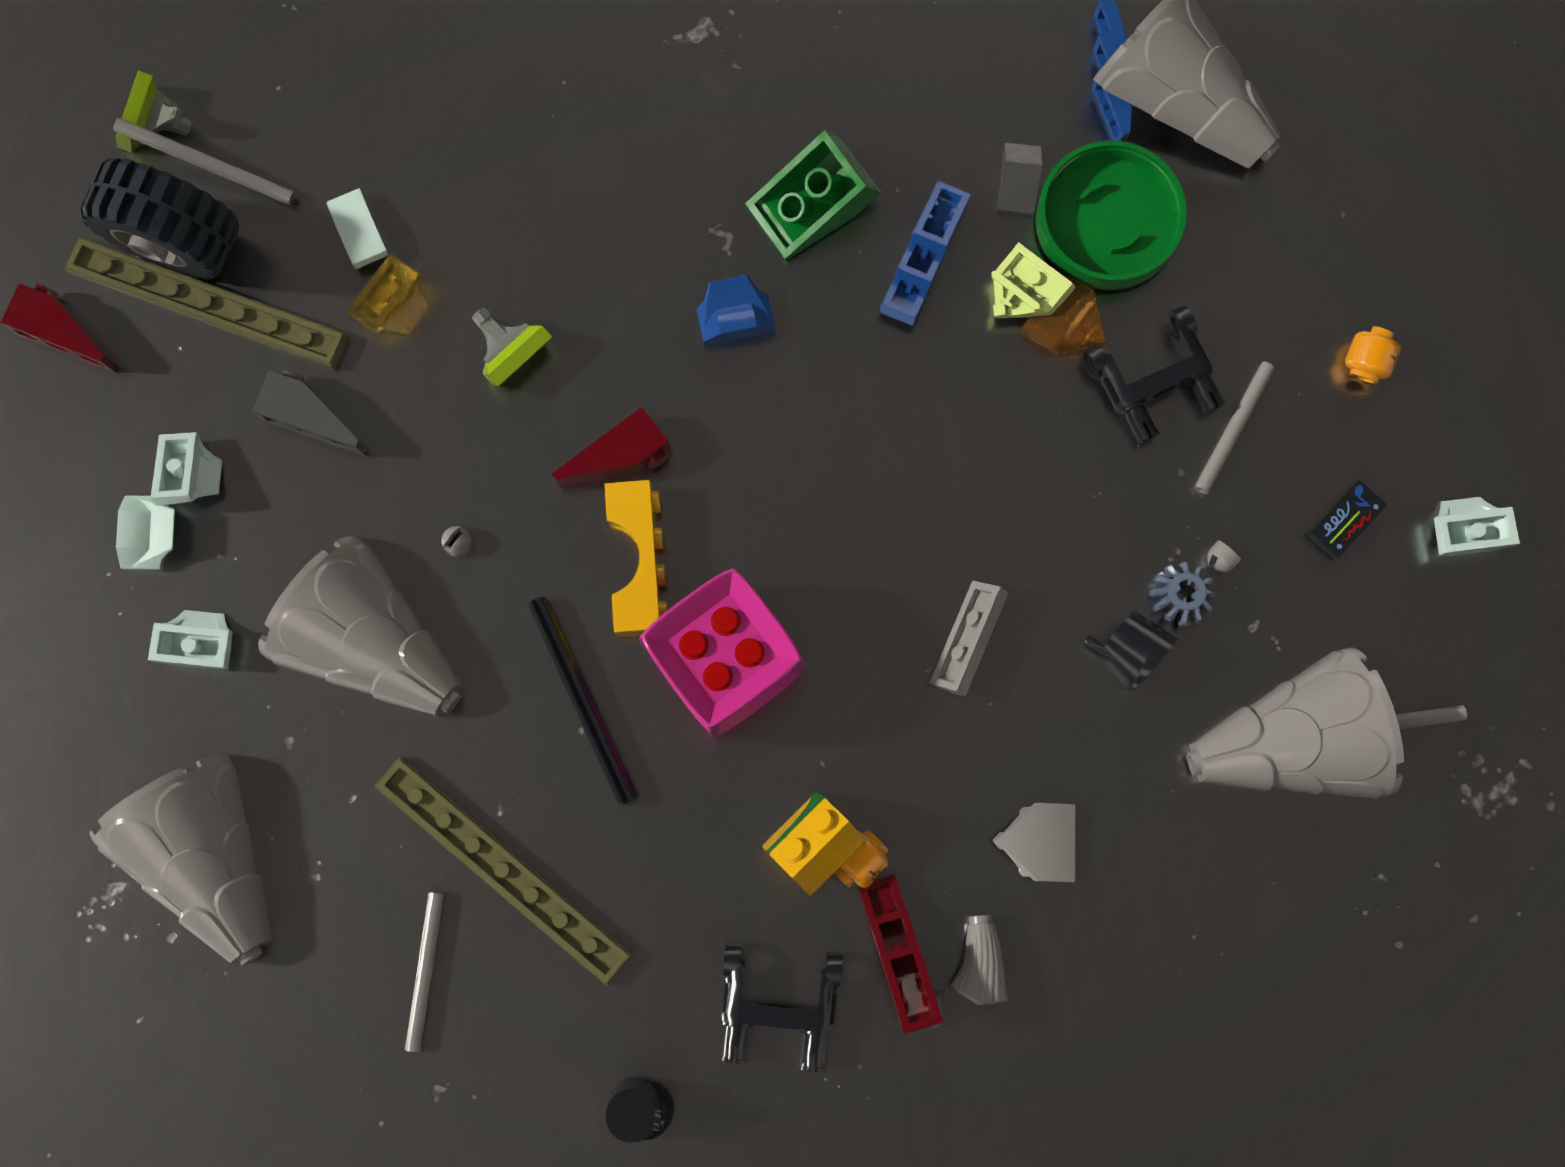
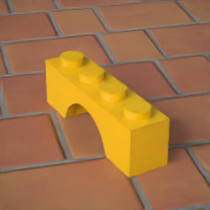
(632, 510)

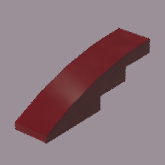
(900, 955)

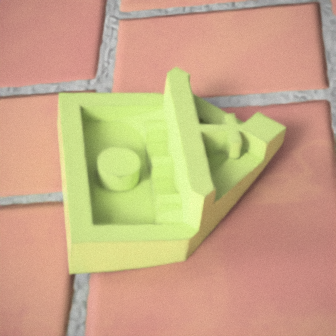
(1028, 286)

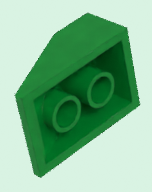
(813, 195)

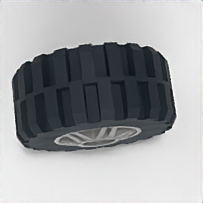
(159, 218)

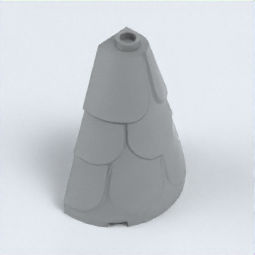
(1192, 83)
(358, 633)
(1310, 735)
(193, 855)

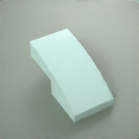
(357, 228)

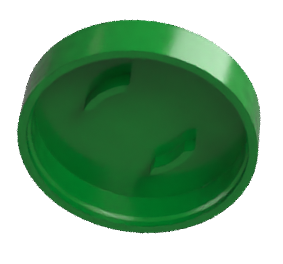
(1110, 214)

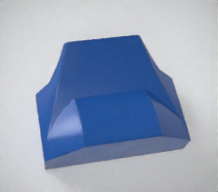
(734, 311)

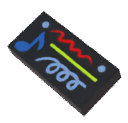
(1347, 520)

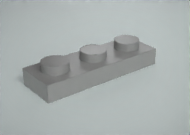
(969, 638)

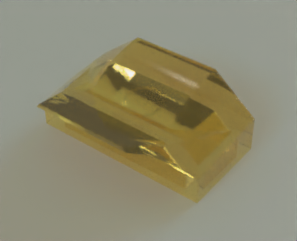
(391, 299)

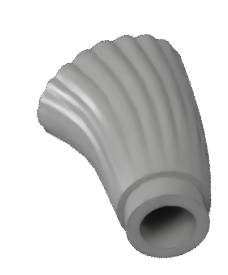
(982, 970)

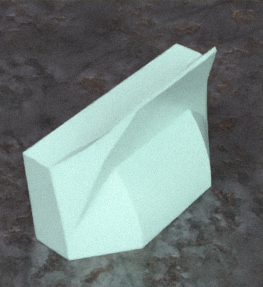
(184, 470)
(1474, 527)
(144, 534)
(192, 641)

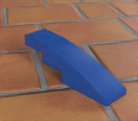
(1112, 34)
(925, 253)

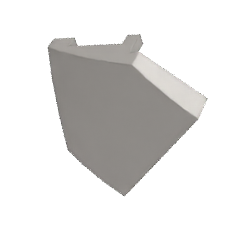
(1042, 842)

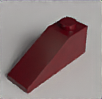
(46, 320)
(620, 452)

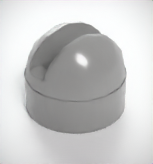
(461, 546)
(1222, 557)

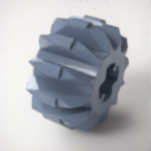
(1175, 581)

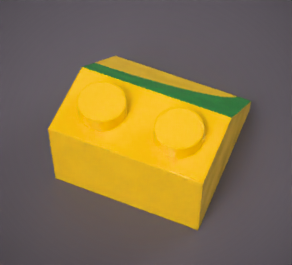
(813, 843)

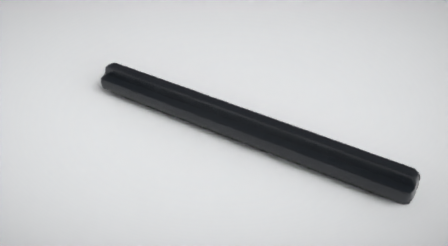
(582, 701)

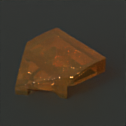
(1071, 325)

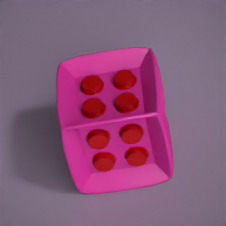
(723, 652)

